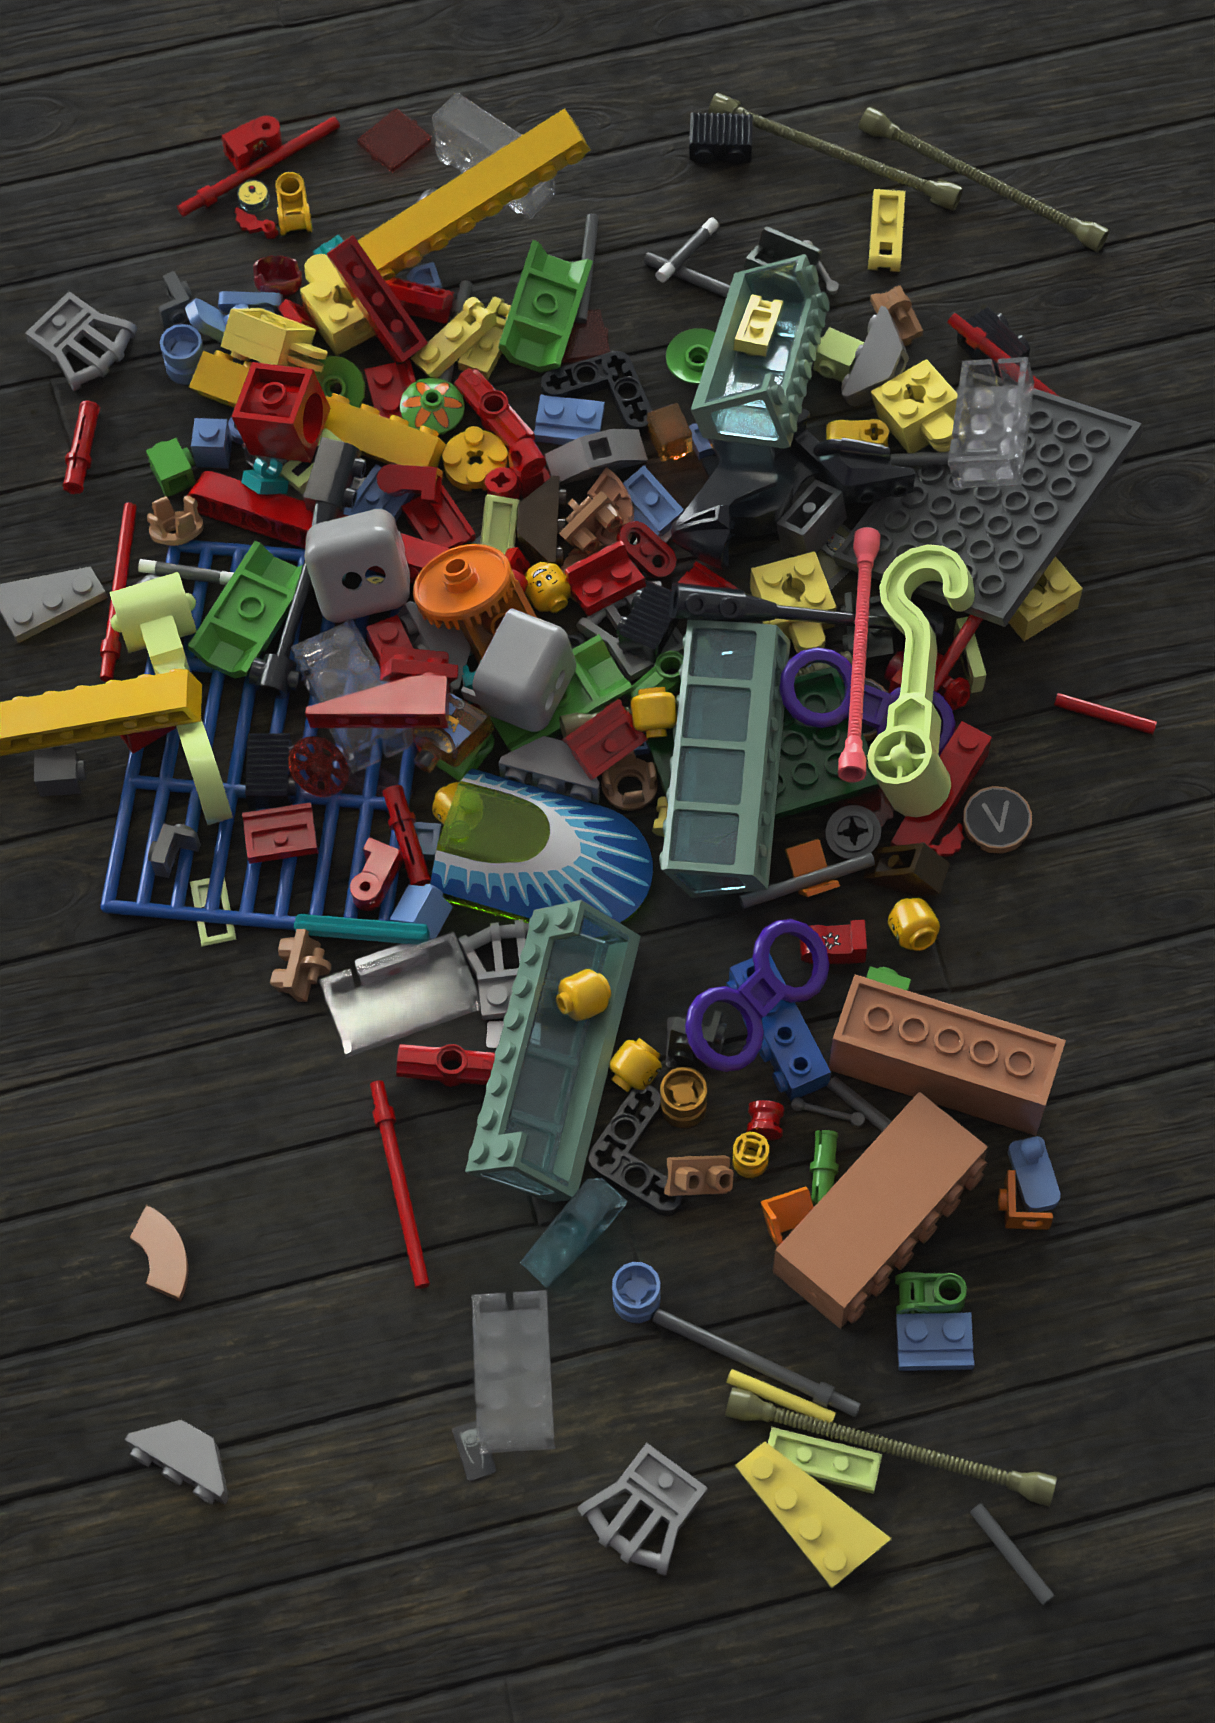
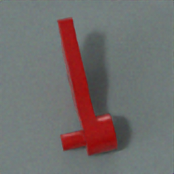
(250, 223)
(950, 843)

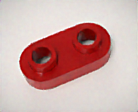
(647, 547)

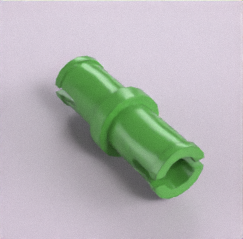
(824, 1164)

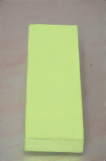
(828, 1460)

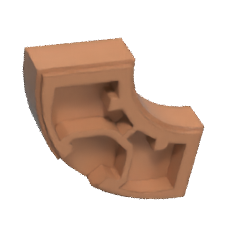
(618, 493)

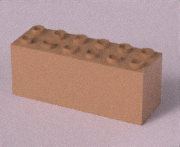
(945, 1054)
(880, 1211)

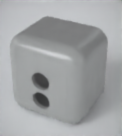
(354, 546)
(523, 672)

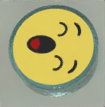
(253, 195)

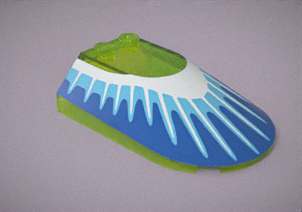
(534, 849)

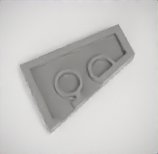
(47, 600)

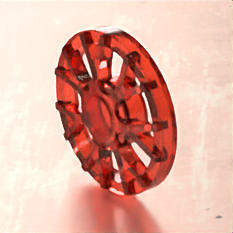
(318, 766)

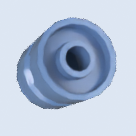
(181, 352)
(636, 1292)

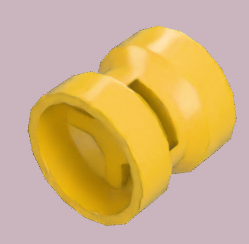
(747, 1161)

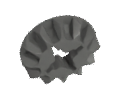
(840, 823)

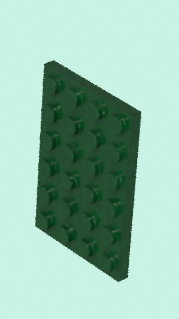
(807, 754)

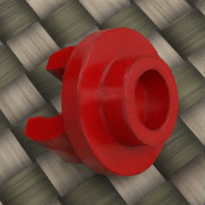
(955, 691)

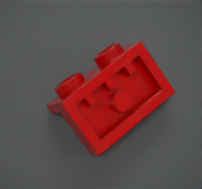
(422, 299)
(604, 578)
(405, 662)

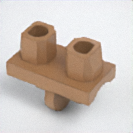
(901, 311)
(588, 519)
(303, 966)
(698, 1175)

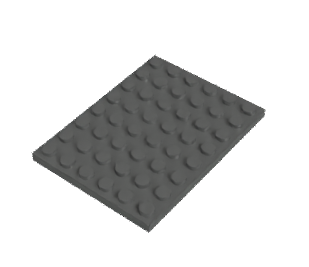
(1005, 531)

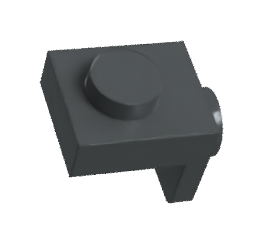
(179, 294)
(164, 850)

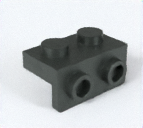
(777, 247)
(880, 643)
(680, 1048)

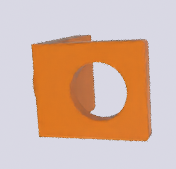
(806, 859)
(786, 1211)
(1015, 1219)

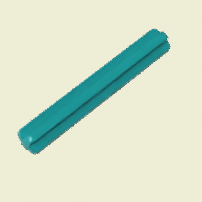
(363, 929)

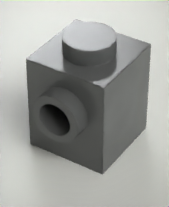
(59, 771)

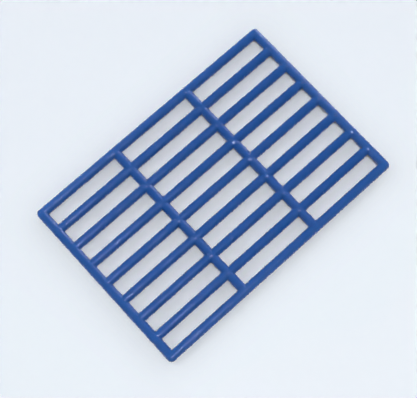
(166, 783)

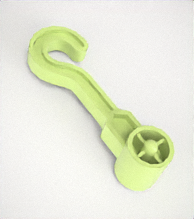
(156, 618)
(906, 753)

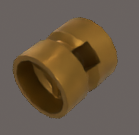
(683, 1097)

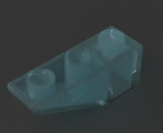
(574, 1230)

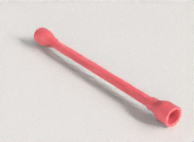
(852, 760)

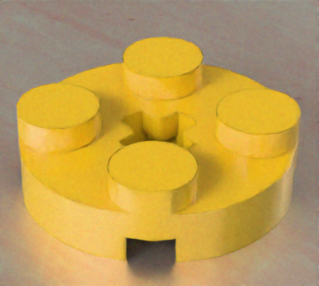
(469, 444)

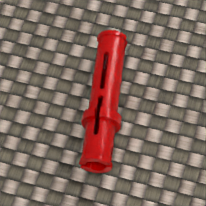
(79, 458)
(396, 802)

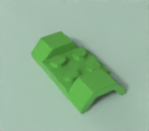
(543, 310)
(246, 613)
(590, 689)

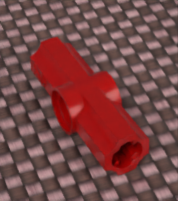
(483, 399)
(427, 1063)

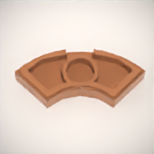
(165, 1253)

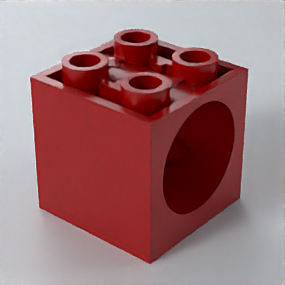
(281, 412)

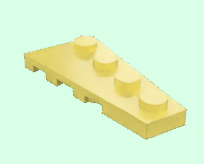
(816, 1519)

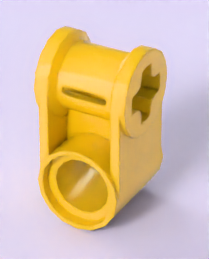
(292, 208)
(859, 430)

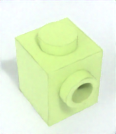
(836, 354)

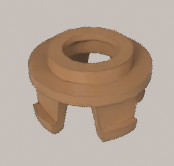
(186, 523)
(630, 767)

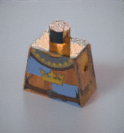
(465, 732)

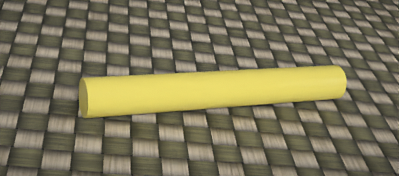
(780, 1396)

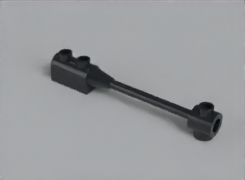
(327, 496)
(734, 605)

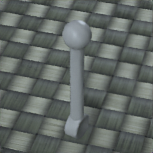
(831, 286)

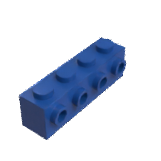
(786, 1041)

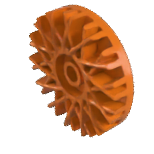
(463, 585)

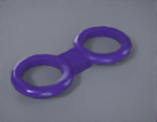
(875, 701)
(757, 995)

